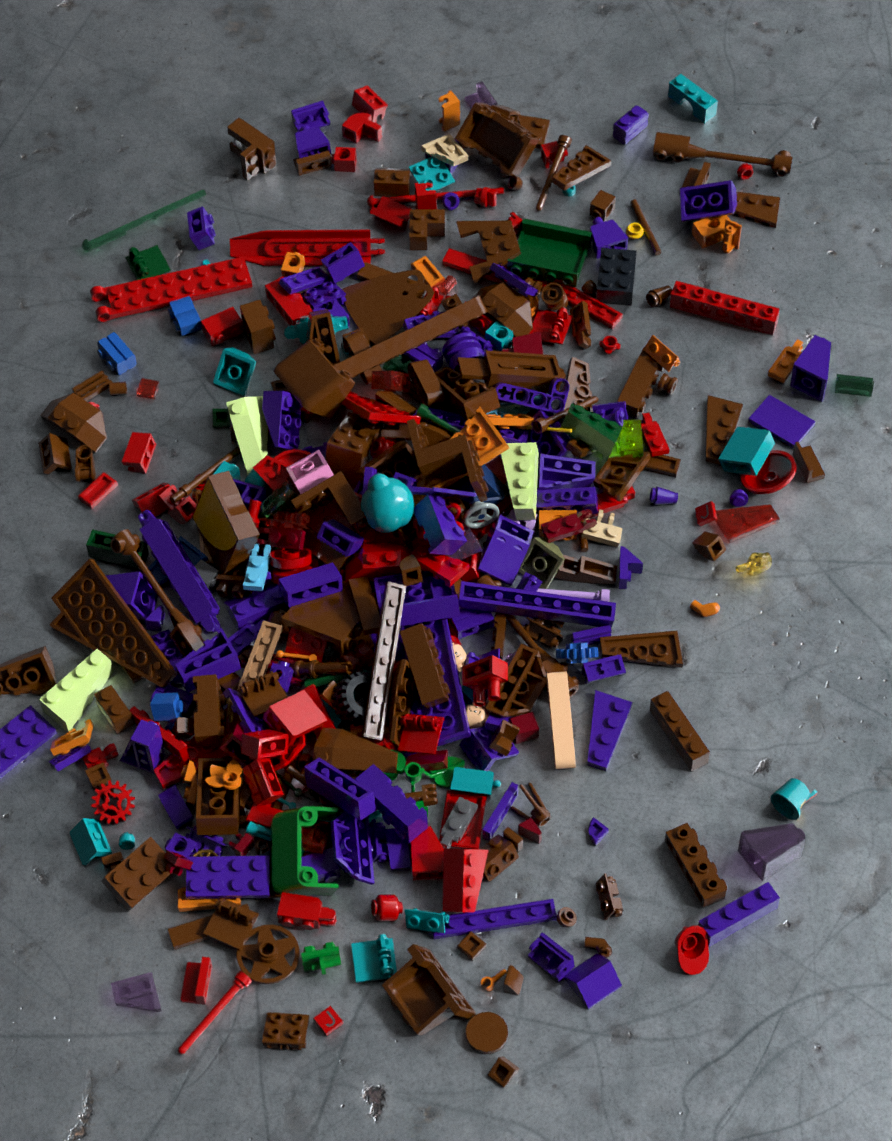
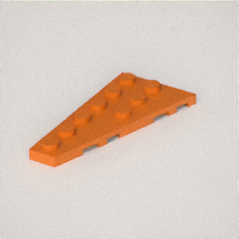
(485, 440)

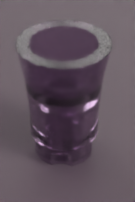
(469, 548)

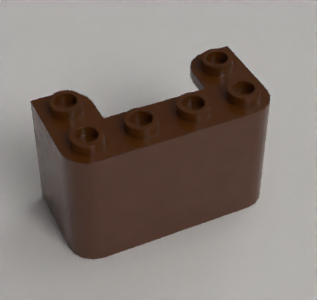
(497, 138)

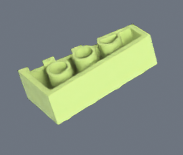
(522, 477)
(76, 690)

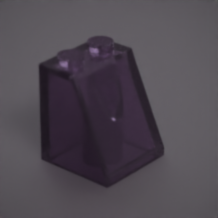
(771, 848)

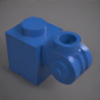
(166, 708)

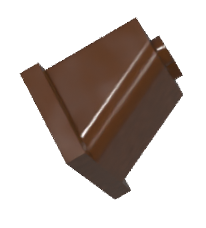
(425, 992)

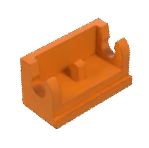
(451, 111)

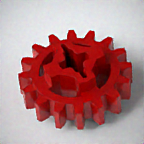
(106, 790)

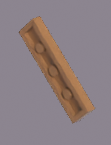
(262, 652)

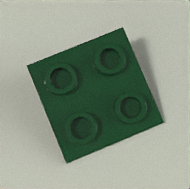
(147, 262)

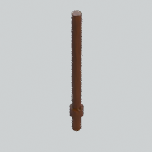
(186, 489)

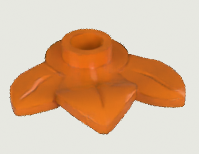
(225, 777)

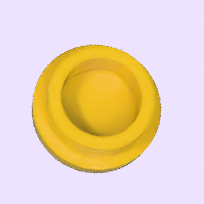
(634, 231)

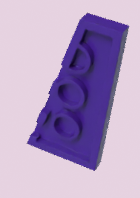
(607, 725)

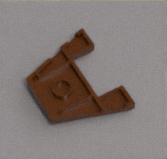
(497, 241)

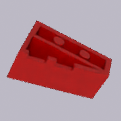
(462, 878)

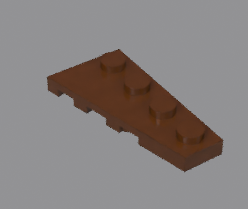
(721, 424)
(648, 648)

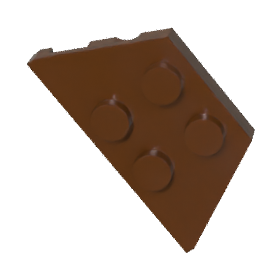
(619, 474)

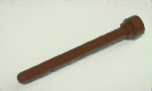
(563, 143)
(541, 424)

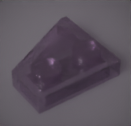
(137, 993)

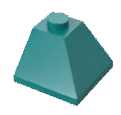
(234, 370)

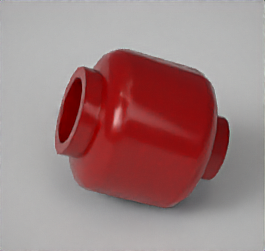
(379, 446)
(386, 907)

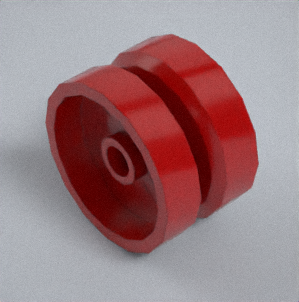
(289, 562)

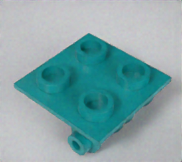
(432, 171)
(374, 959)

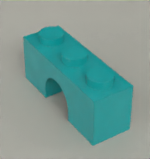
(702, 103)

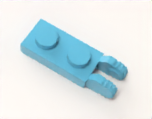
(257, 569)

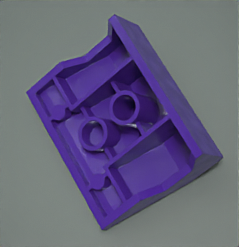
(423, 600)

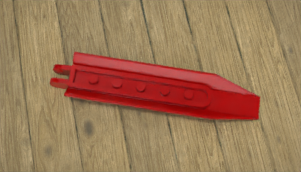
(271, 246)

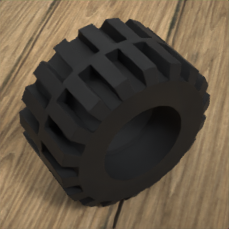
(344, 699)

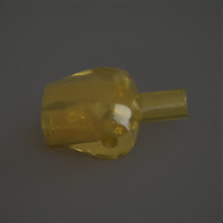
(756, 564)

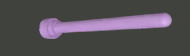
(603, 595)

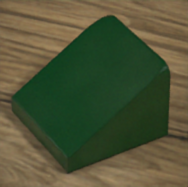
(221, 417)

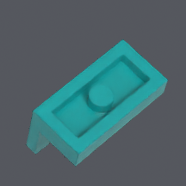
(472, 781)
(89, 840)

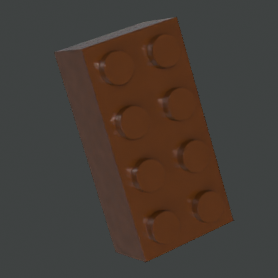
(216, 807)

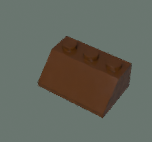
(397, 459)

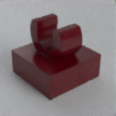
(244, 846)
(177, 861)

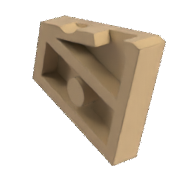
(446, 150)

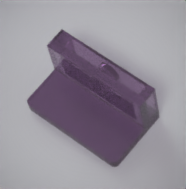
(481, 96)

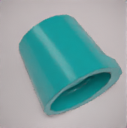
(791, 798)

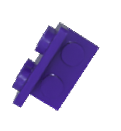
(478, 750)

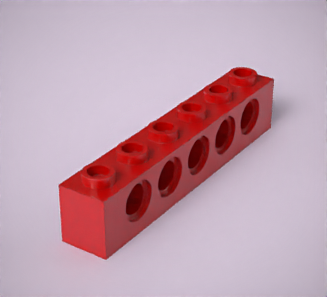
(724, 307)

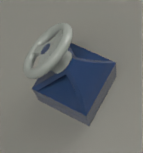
(479, 509)

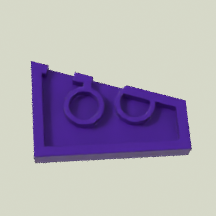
(249, 722)

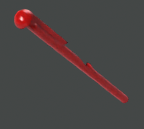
(411, 198)

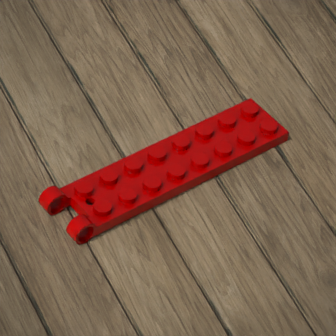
(160, 290)

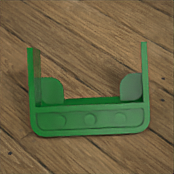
(286, 866)

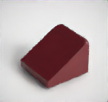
(530, 831)

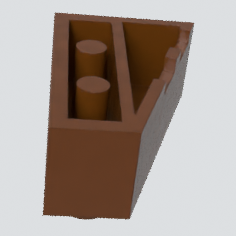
(321, 327)
(209, 711)

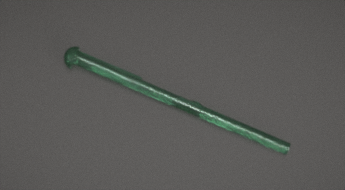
(119, 232)

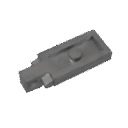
(457, 822)

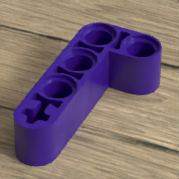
(546, 399)

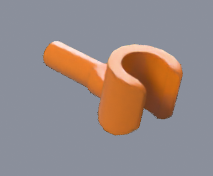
(492, 980)

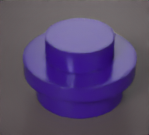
(450, 201)
(738, 498)

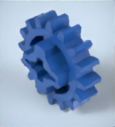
(577, 652)

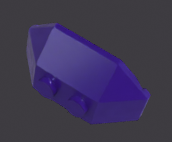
(353, 847)

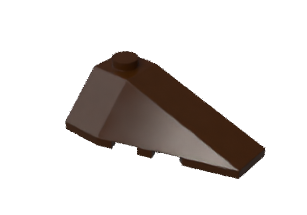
(28, 673)

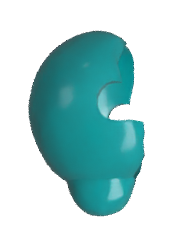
(387, 503)

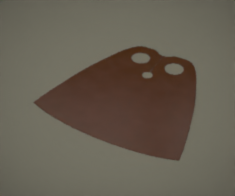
(380, 305)

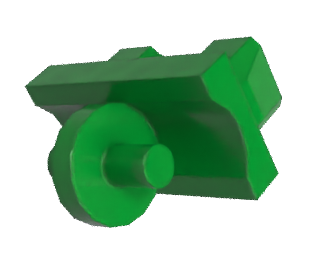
(322, 958)

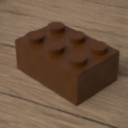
(138, 874)

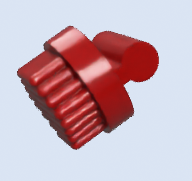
(485, 197)

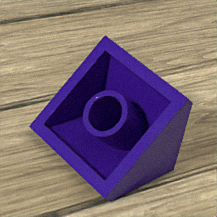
(593, 980)

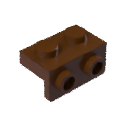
(500, 856)

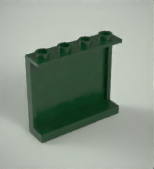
(551, 252)

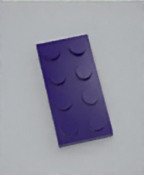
(22, 737)
(228, 877)

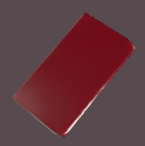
(430, 761)

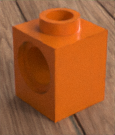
(292, 259)

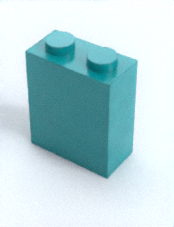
(746, 451)

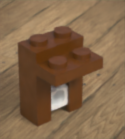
(252, 147)

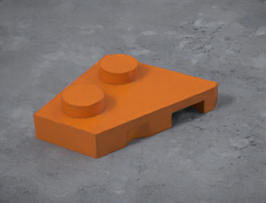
(72, 739)

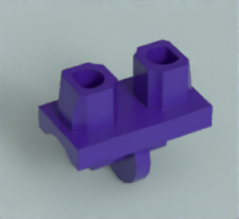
(610, 408)

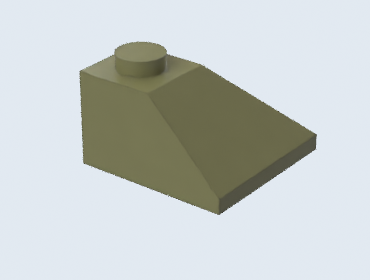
(542, 561)

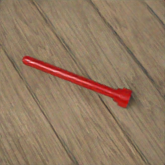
(241, 981)

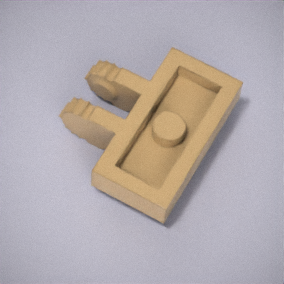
(604, 532)

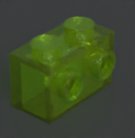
(630, 439)

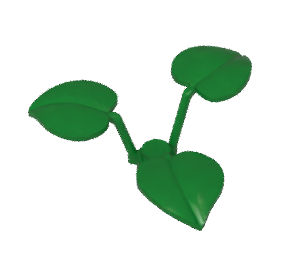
(414, 773)

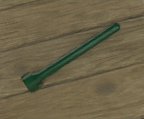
(425, 413)

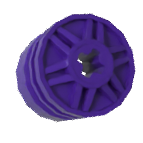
(462, 345)

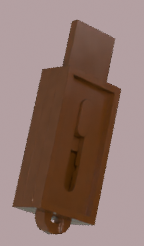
(513, 368)

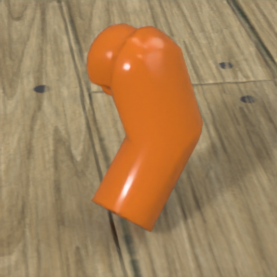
(706, 609)

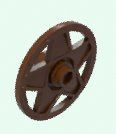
(269, 954)

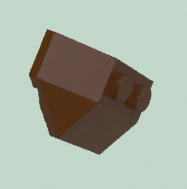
(507, 308)
(77, 420)
(523, 686)

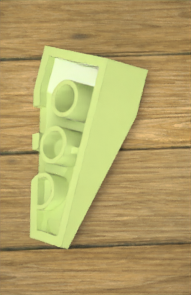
(249, 429)

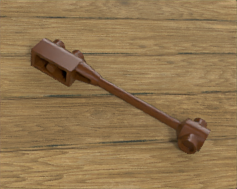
(679, 148)
(185, 634)
(550, 663)

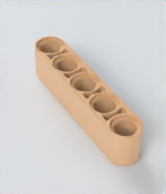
(561, 720)

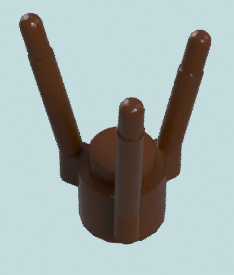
(539, 814)

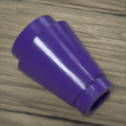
(662, 496)

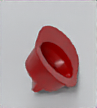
(692, 949)

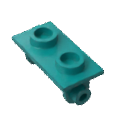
(426, 920)

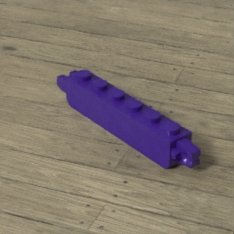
(180, 571)

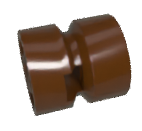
(554, 297)

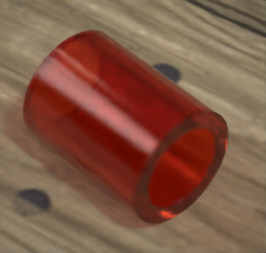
(447, 285)

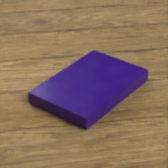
(782, 421)

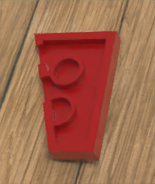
(441, 565)

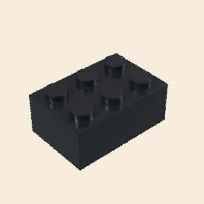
(616, 276)

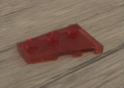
(744, 521)

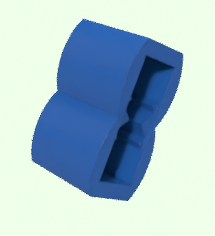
(185, 316)

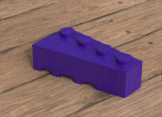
(393, 805)

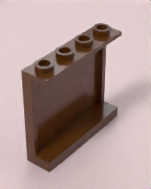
(328, 618)

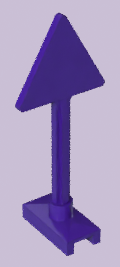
(370, 471)

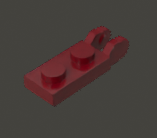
(568, 526)
(283, 538)

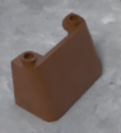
(314, 379)

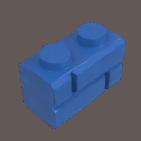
(116, 353)

